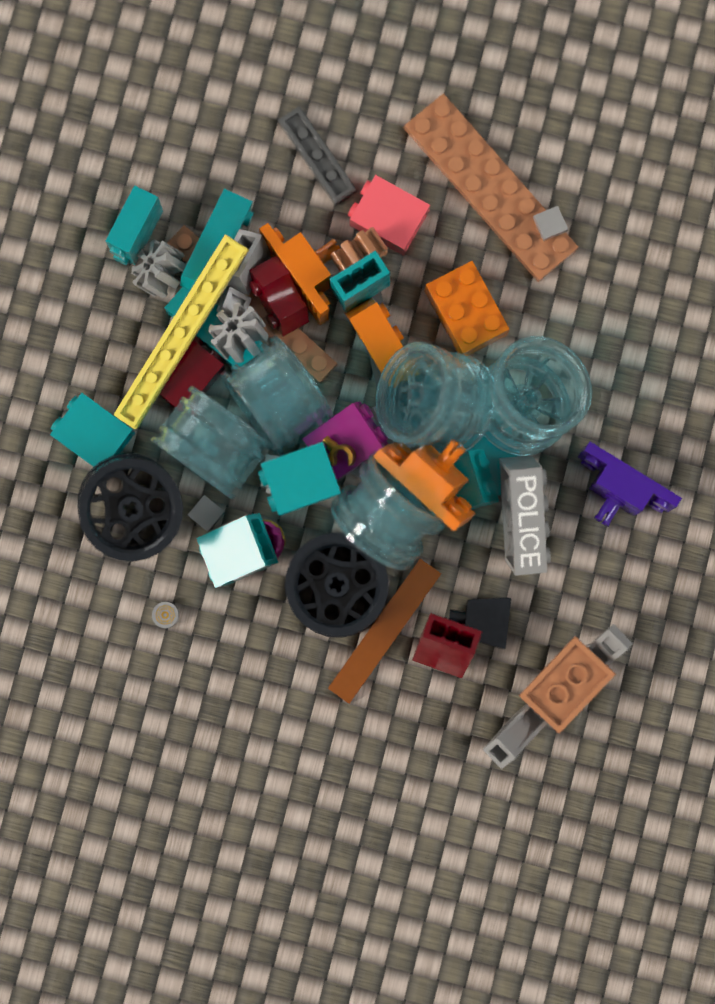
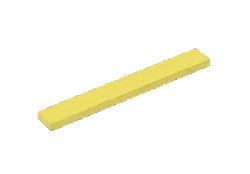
(181, 332)

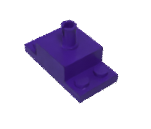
(623, 486)

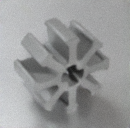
(158, 268)
(238, 333)

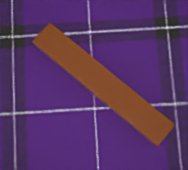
(384, 631)

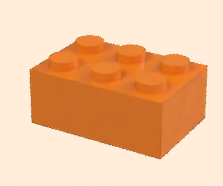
(466, 309)

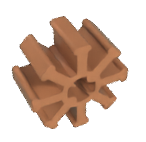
(358, 248)

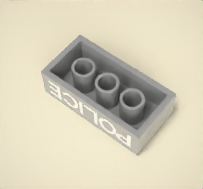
(524, 515)

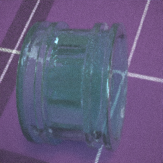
(277, 395)
(434, 397)

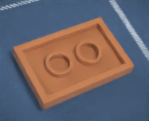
(567, 684)

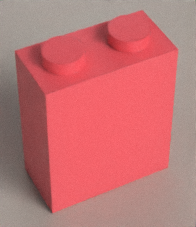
(391, 212)

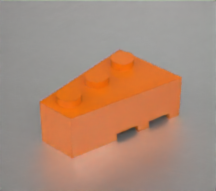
(375, 331)

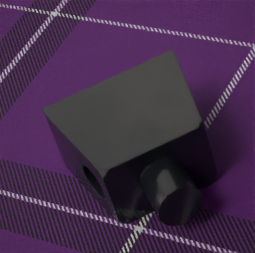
(488, 616)

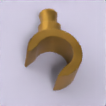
(333, 447)

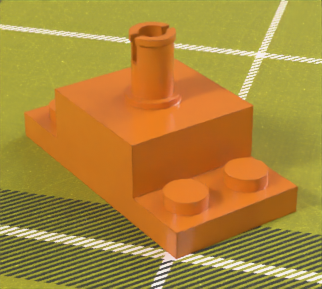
(306, 268)
(430, 478)

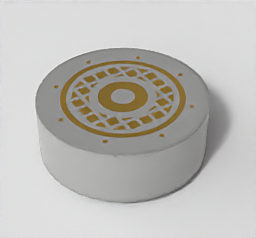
(165, 615)

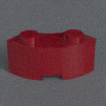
(278, 296)

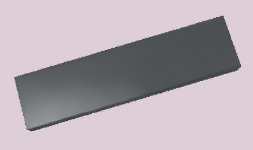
(317, 156)

